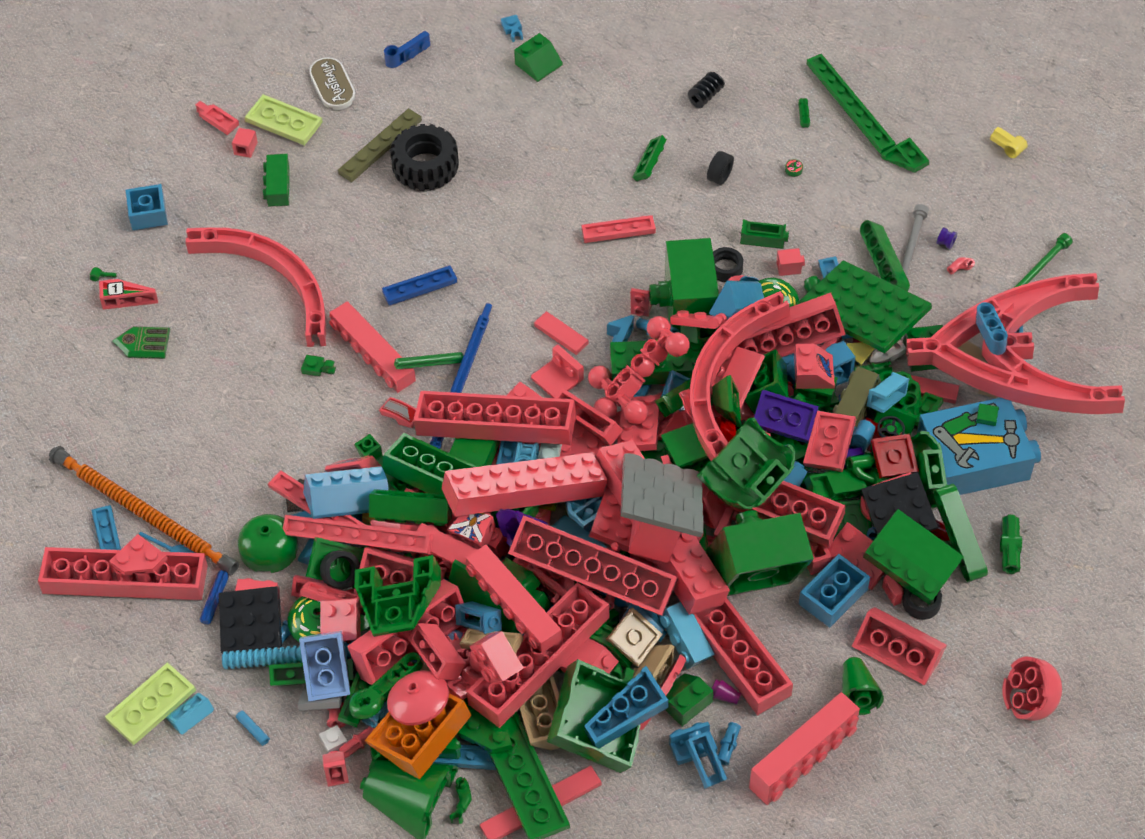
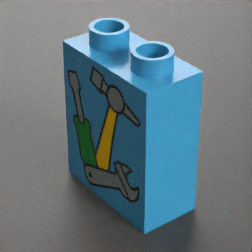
(982, 454)

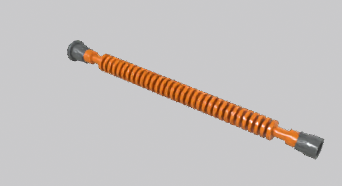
(143, 510)

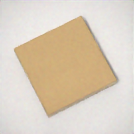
(634, 636)

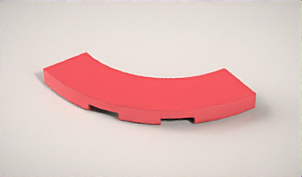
(668, 681)

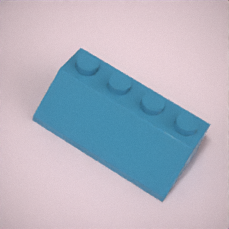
(736, 296)
(342, 491)

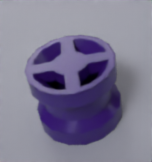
(946, 238)

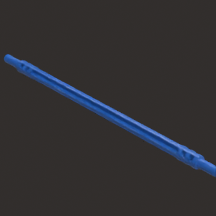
(467, 360)

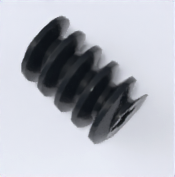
(705, 89)

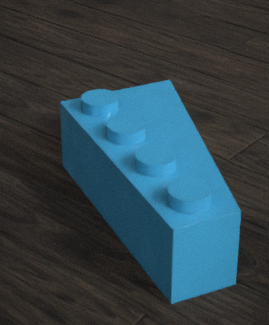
(627, 709)

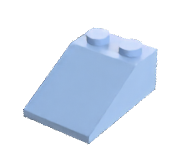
(325, 665)

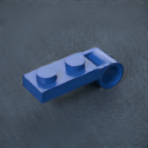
(396, 56)

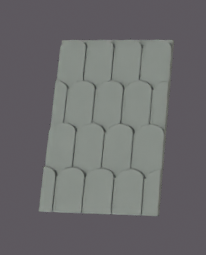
(661, 503)

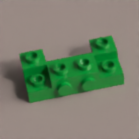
(837, 484)

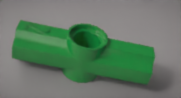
(1010, 544)

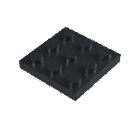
(902, 494)
(250, 619)

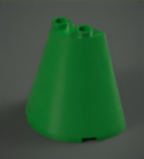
(405, 797)

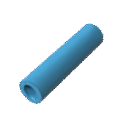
(252, 727)

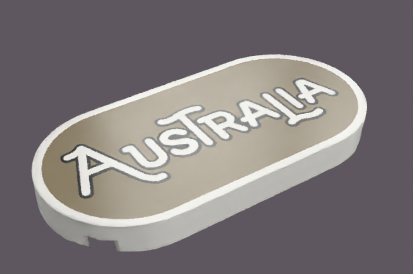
(332, 83)

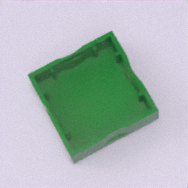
(580, 699)

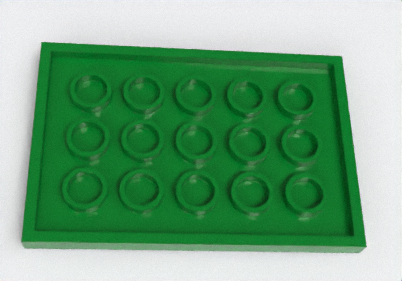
(870, 306)

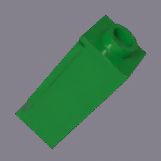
(763, 234)
(672, 401)

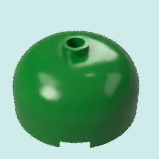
(265, 545)

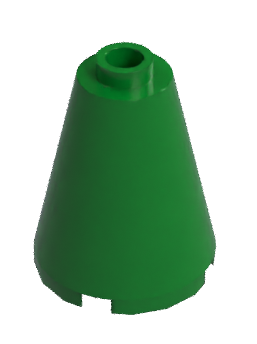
(861, 686)

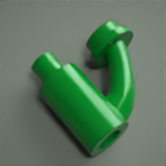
(860, 462)

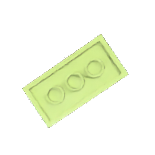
(283, 119)
(150, 703)

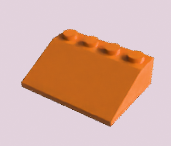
(418, 746)

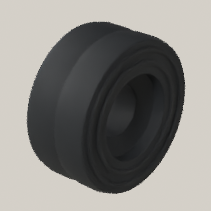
(720, 167)

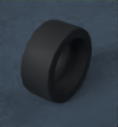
(728, 254)
(325, 569)
(921, 612)

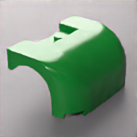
(929, 463)
(748, 467)

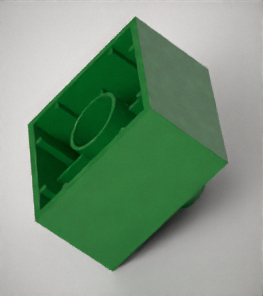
(688, 280)
(760, 552)

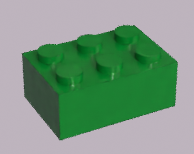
(770, 377)

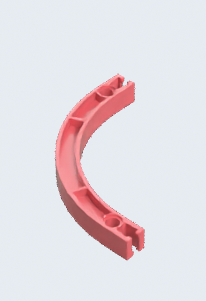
(272, 254)
(713, 355)

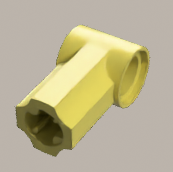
(1012, 145)

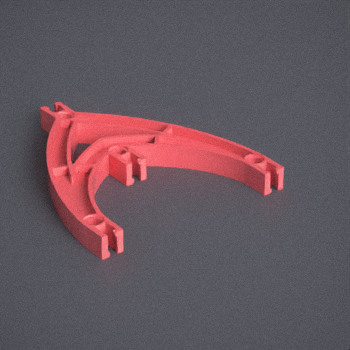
(1009, 373)

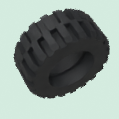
(429, 173)

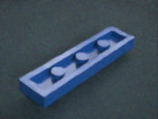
(419, 285)

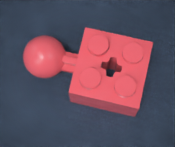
(494, 657)

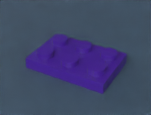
(785, 416)

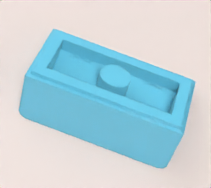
(190, 713)

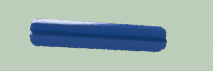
(213, 598)

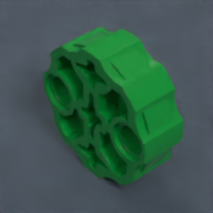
(910, 402)

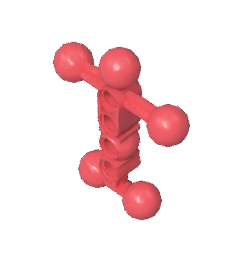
(631, 378)

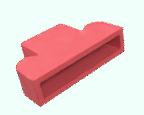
(593, 420)

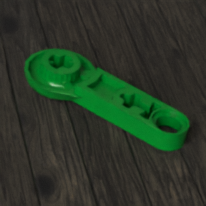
(379, 691)

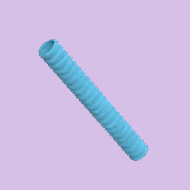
(265, 657)

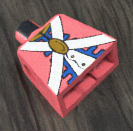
(473, 529)

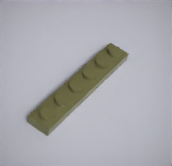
(378, 146)

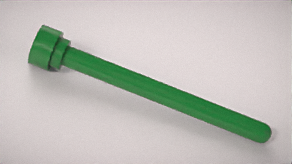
(1063, 242)

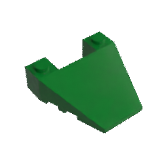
(397, 605)

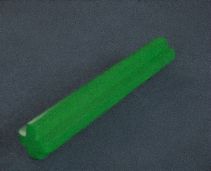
(428, 360)

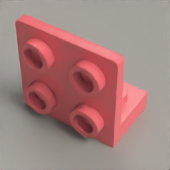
(559, 373)

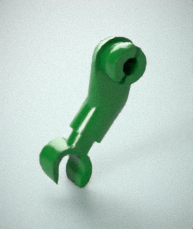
(465, 798)

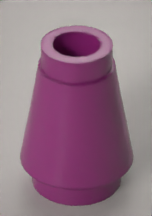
(724, 692)

